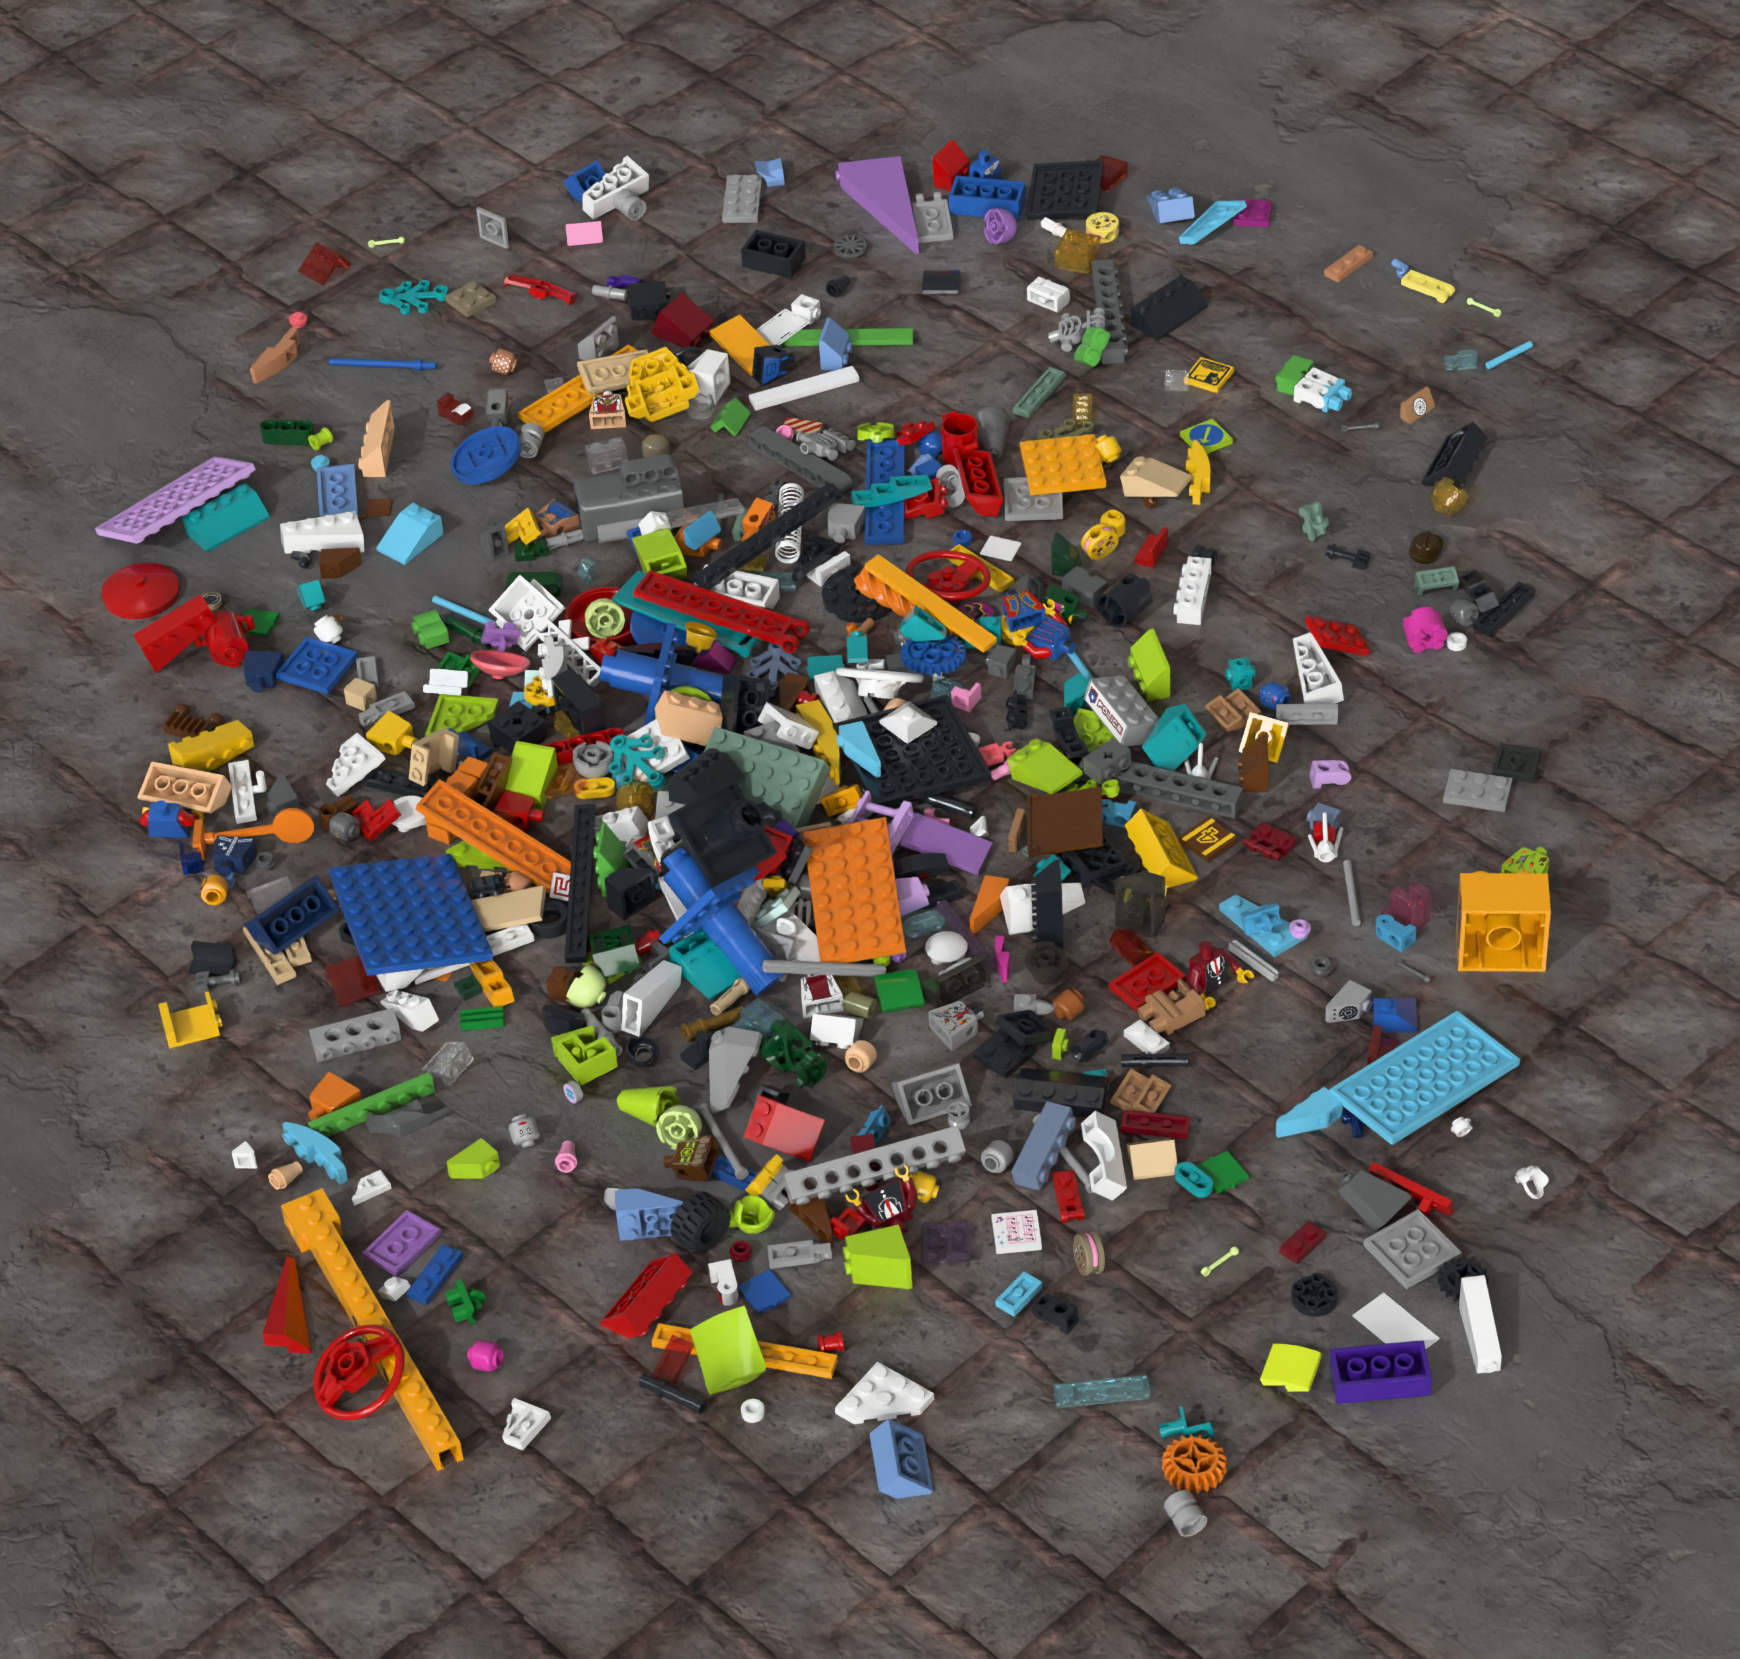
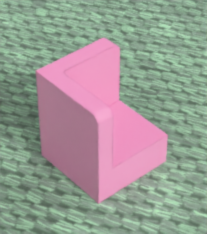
(964, 698)

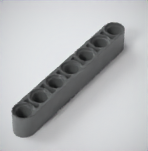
(790, 456)

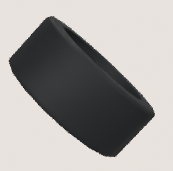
(555, 929)

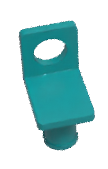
(1180, 1426)

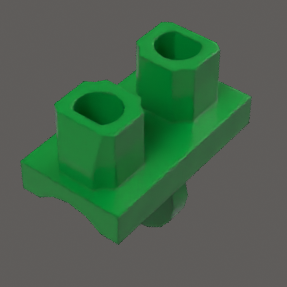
(468, 1302)

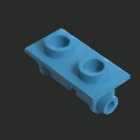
(876, 1124)

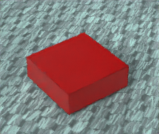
(1318, 832)

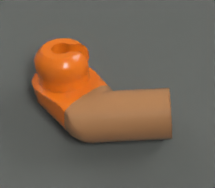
(865, 627)

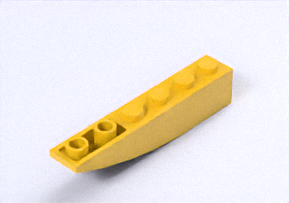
(825, 744)

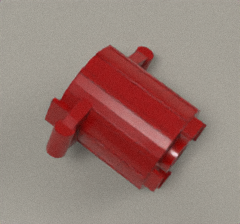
(958, 431)
(227, 638)

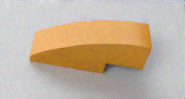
(493, 983)

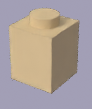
(360, 694)

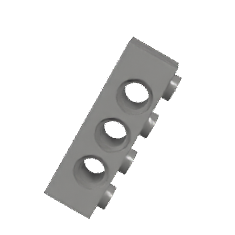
(355, 1035)

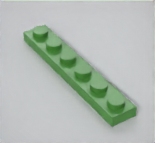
(377, 1104)

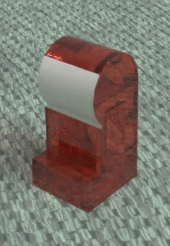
(453, 409)

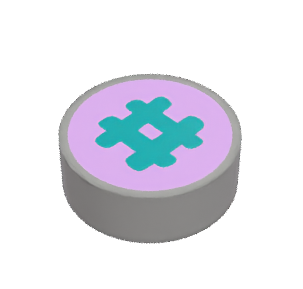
(573, 1092)

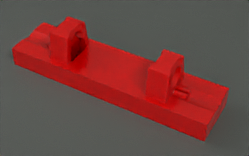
(1427, 1197)

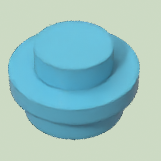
(319, 462)

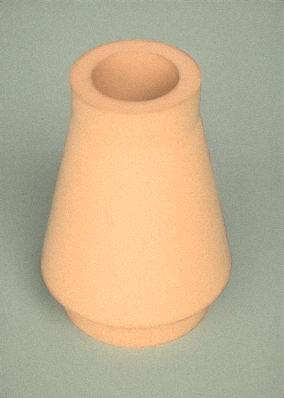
(284, 1175)

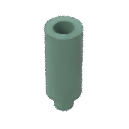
(737, 530)

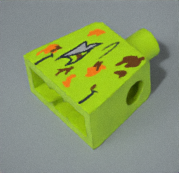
(1527, 860)

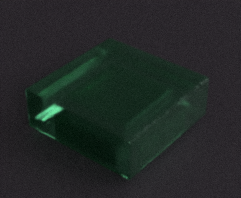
(468, 987)

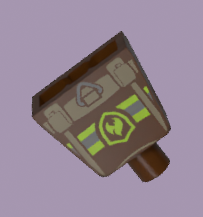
(694, 1159)

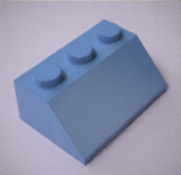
(900, 1460)

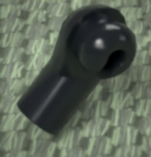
(303, 558)

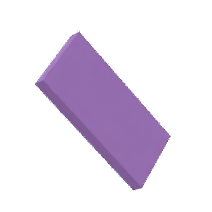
(960, 847)

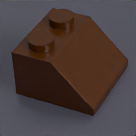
(1254, 765)

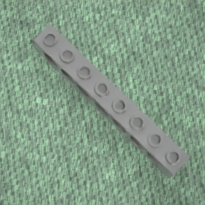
(799, 1194)

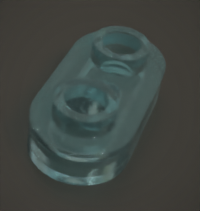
(923, 923)

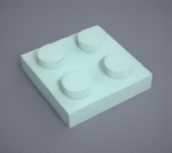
(773, 909)

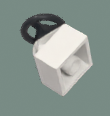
(709, 369)

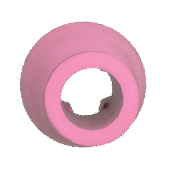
(566, 1158)

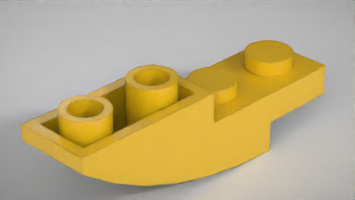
(1199, 470)

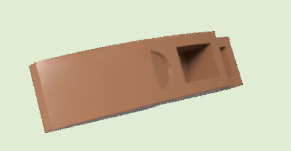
(277, 358)

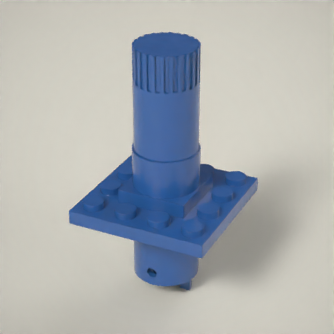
(654, 676)
(719, 918)

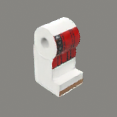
(727, 1286)

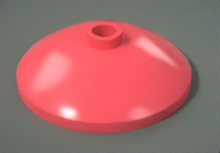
(499, 664)

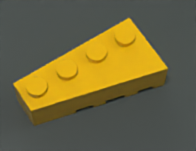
(212, 748)

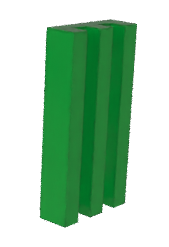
(481, 1018)

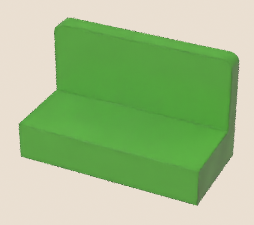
(731, 417)

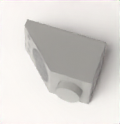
(1349, 1003)

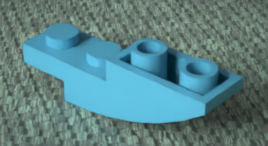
(316, 1147)

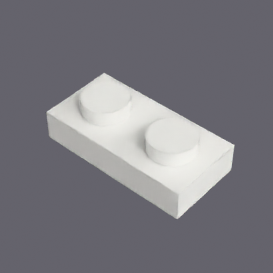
(1146, 1038)

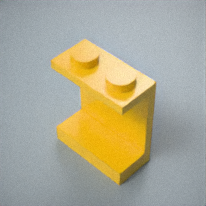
(191, 1024)

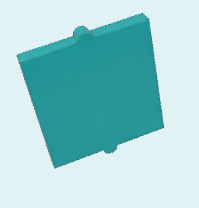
(823, 664)

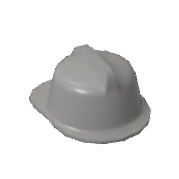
(950, 477)

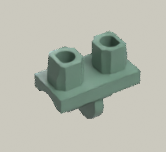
(1314, 523)

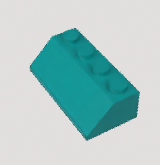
(225, 517)

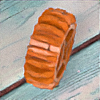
(1180, 1468)

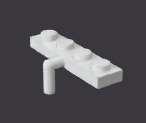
(243, 790)

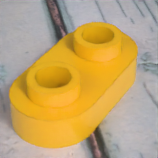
(597, 788)

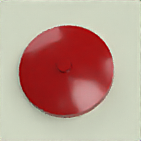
(140, 590)

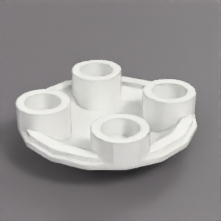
(946, 947)

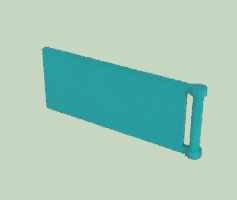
(725, 636)

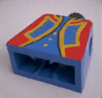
(1022, 610)

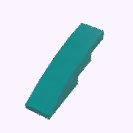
(897, 490)

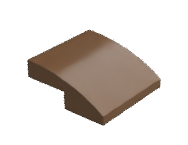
(1232, 710)
(1140, 1093)

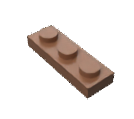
(1348, 263)

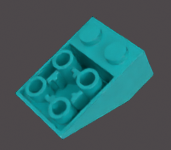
(1174, 738)
(703, 964)

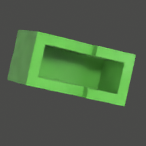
(1292, 373)

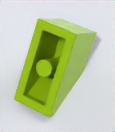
(474, 1162)

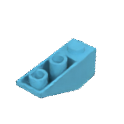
(1312, 1114)

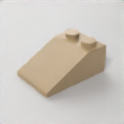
(1152, 479)

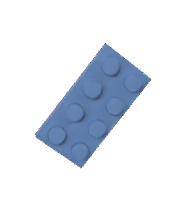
(337, 490)

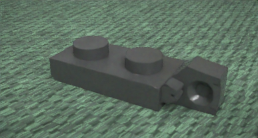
(1025, 678)

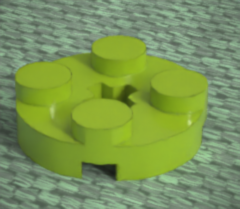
(875, 432)

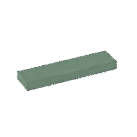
(1039, 392)

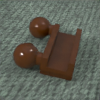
(183, 725)

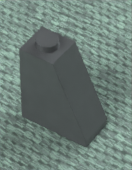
(1373, 1198)

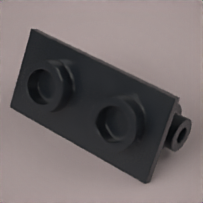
(1016, 711)
(487, 884)

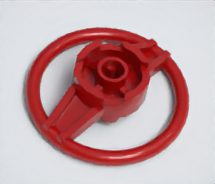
(951, 582)
(352, 1368)

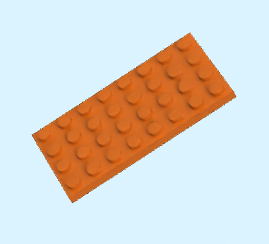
(854, 892)

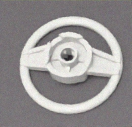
(879, 682)

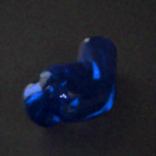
(1356, 1123)

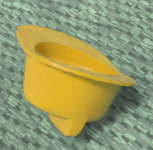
(699, 636)

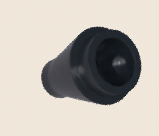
(837, 286)

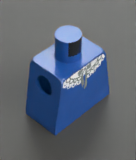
(985, 167)

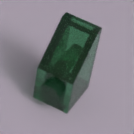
(1063, 556)

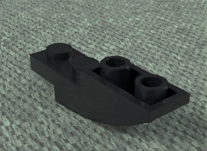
(684, 653)

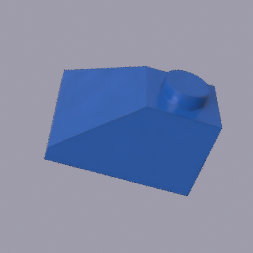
(1395, 1014)

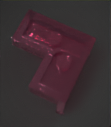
(1410, 907)

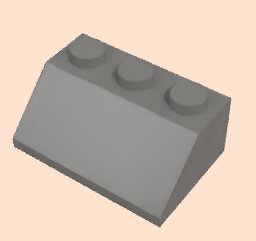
(930, 1093)

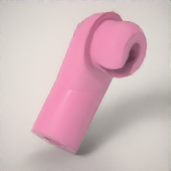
(1001, 771)

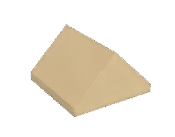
(1152, 1158)

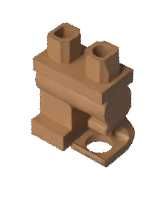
(1172, 1009)

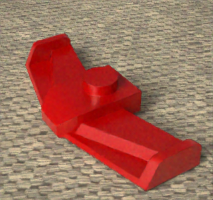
(541, 288)

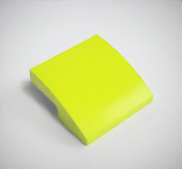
(1291, 1367)

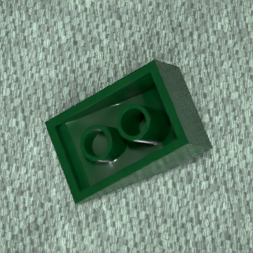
(614, 951)

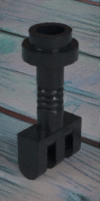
(1359, 559)

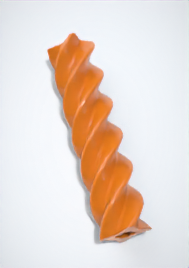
(885, 595)

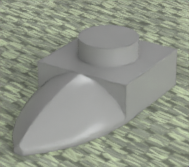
(1029, 1002)

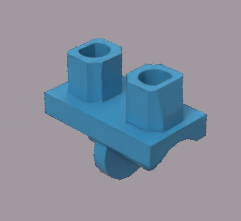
(1261, 919)

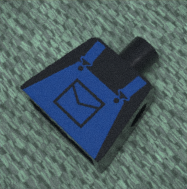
(770, 363)

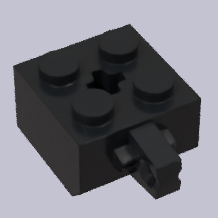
(519, 724)

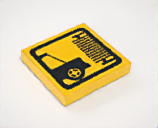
(1209, 374)

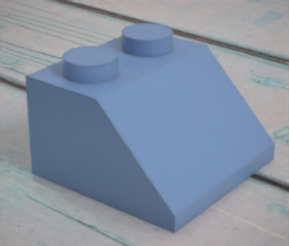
(834, 346)

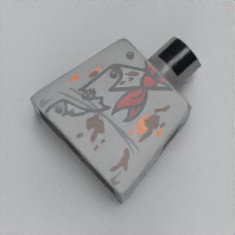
(955, 1023)

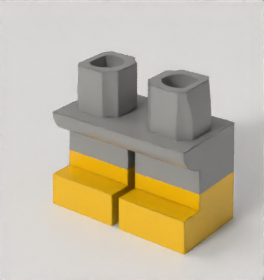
(770, 1183)

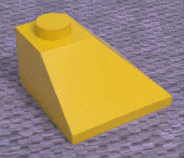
(1275, 730)

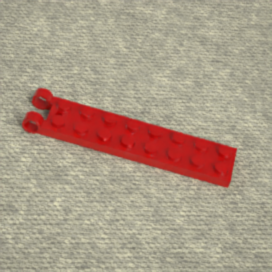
(721, 610)

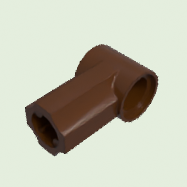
(327, 811)

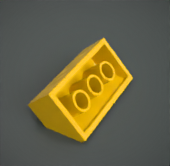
(1160, 848)

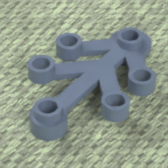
(776, 652)

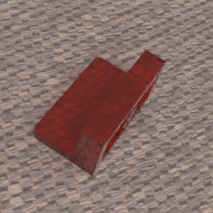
(1380, 1046)

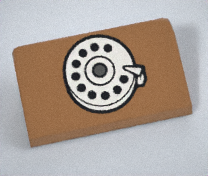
(1417, 406)

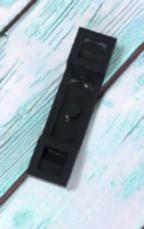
(1066, 733)
(920, 863)

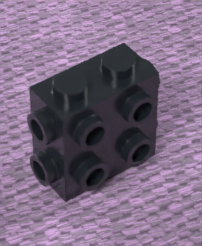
(648, 299)

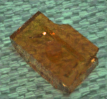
(565, 782)

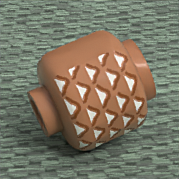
(503, 361)

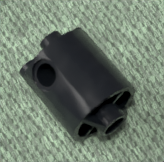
(1124, 600)

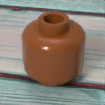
(1068, 1004)

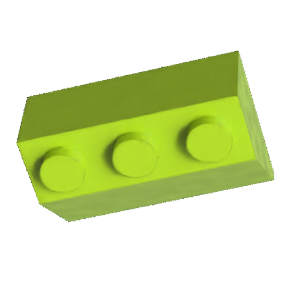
(1150, 667)

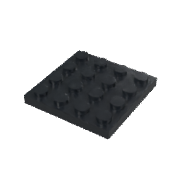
(1065, 189)

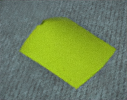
(728, 1351)

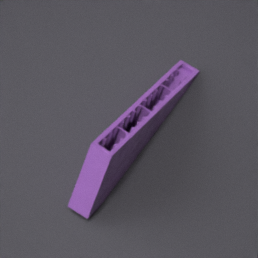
(883, 192)

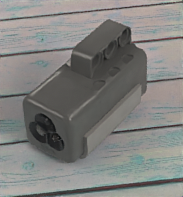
(621, 500)

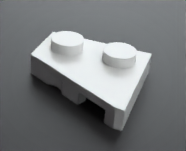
(524, 1423)

